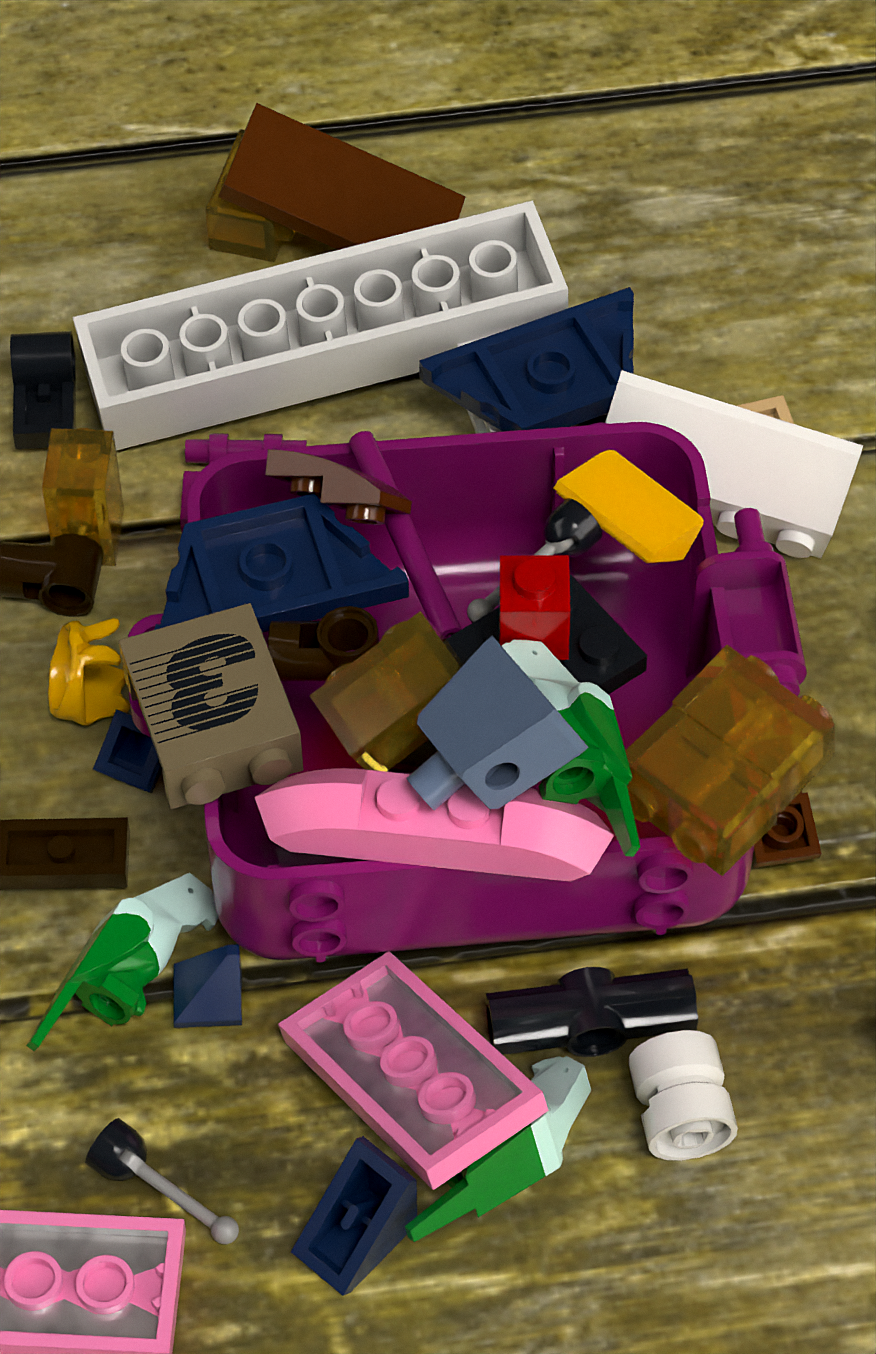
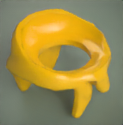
(81, 674)

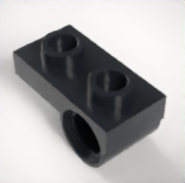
(43, 386)

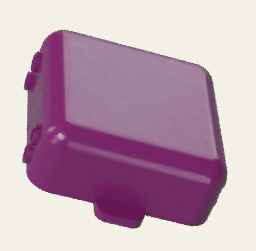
(470, 506)

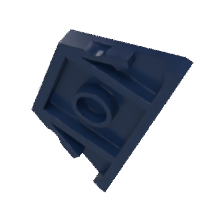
(543, 370)
(280, 558)

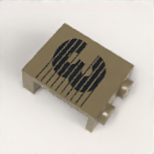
(212, 705)

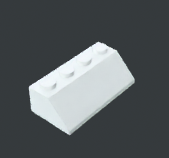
(752, 462)

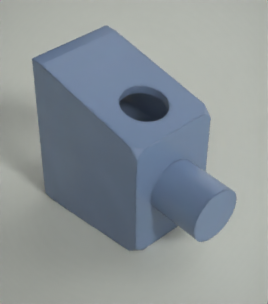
(491, 733)

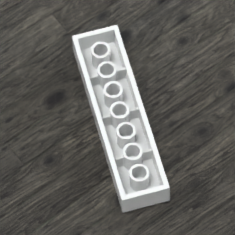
(315, 324)

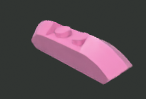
(387, 821)

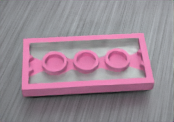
(413, 1069)
(88, 1283)

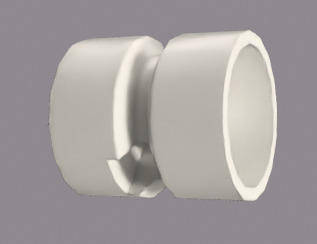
(682, 1084)

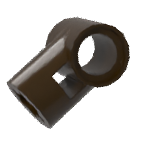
(56, 574)
(318, 647)

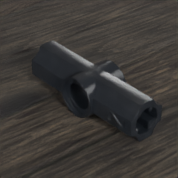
(591, 1011)

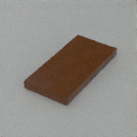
(329, 185)

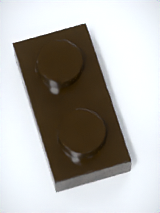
(64, 853)

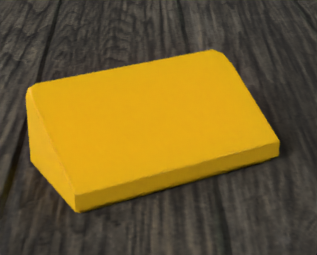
(632, 507)

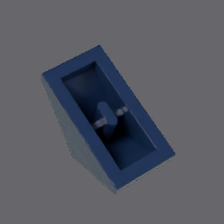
(358, 1217)

